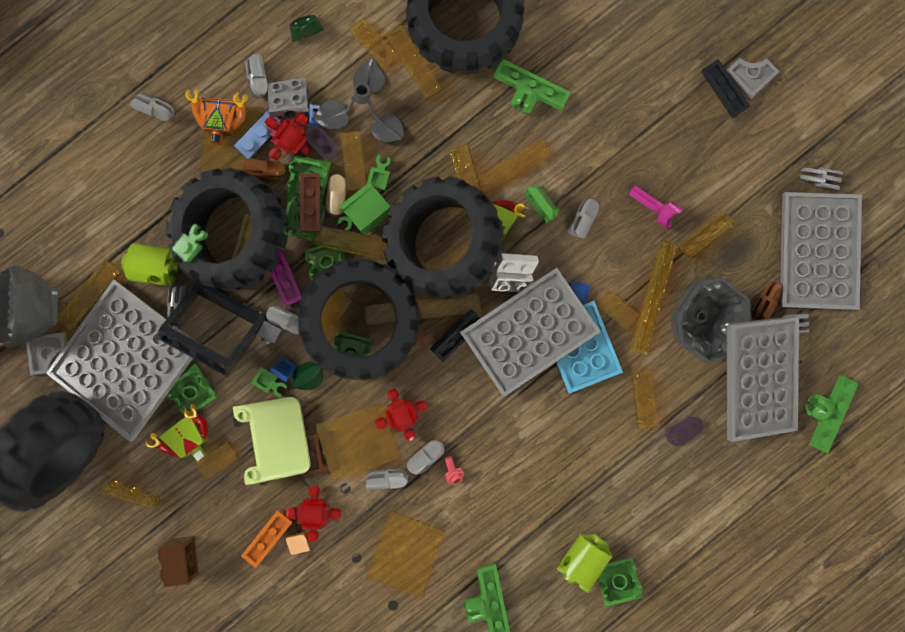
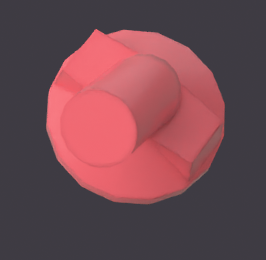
(453, 475)

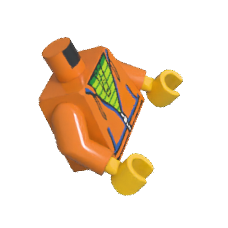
(218, 115)

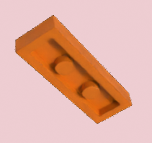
(267, 538)

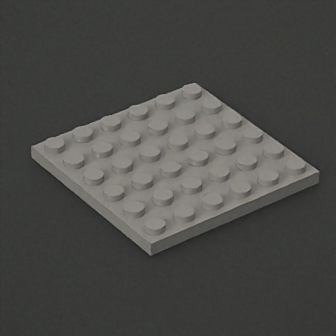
(119, 360)

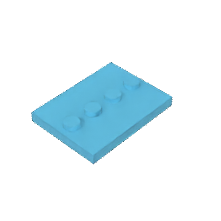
(590, 361)

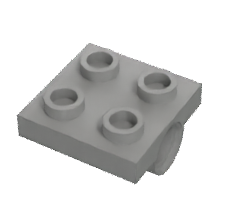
(288, 98)

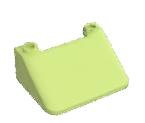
(277, 439)

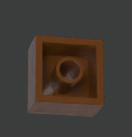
(178, 561)

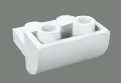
(512, 272)

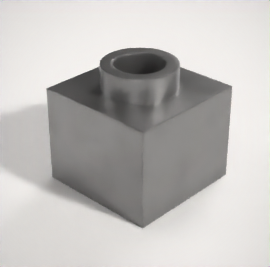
(270, 333)

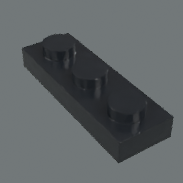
(725, 88)
(453, 338)

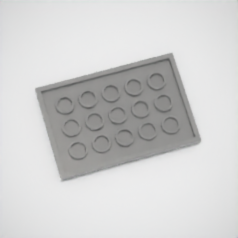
(821, 250)
(530, 332)
(762, 378)

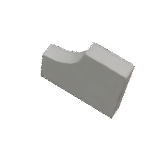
(752, 76)
(44, 351)

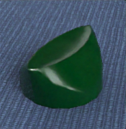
(305, 27)
(307, 376)

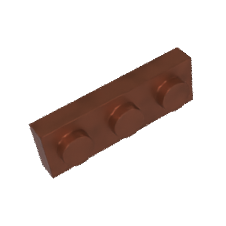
(309, 202)

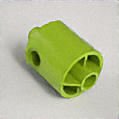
(150, 264)
(585, 560)

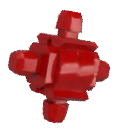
(288, 136)
(401, 414)
(313, 513)

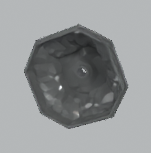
(26, 306)
(703, 316)

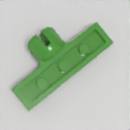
(530, 88)
(830, 412)
(490, 602)

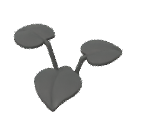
(365, 80)

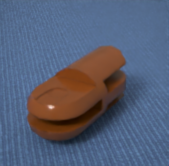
(264, 168)
(767, 301)

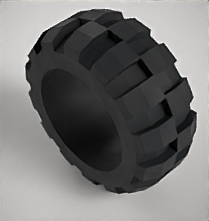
(464, 55)
(411, 213)
(266, 236)
(358, 272)
(46, 448)

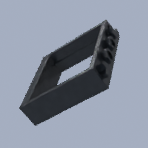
(200, 352)

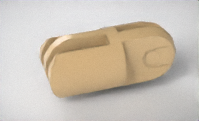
(335, 195)

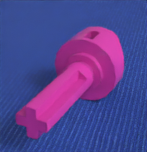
(664, 213)

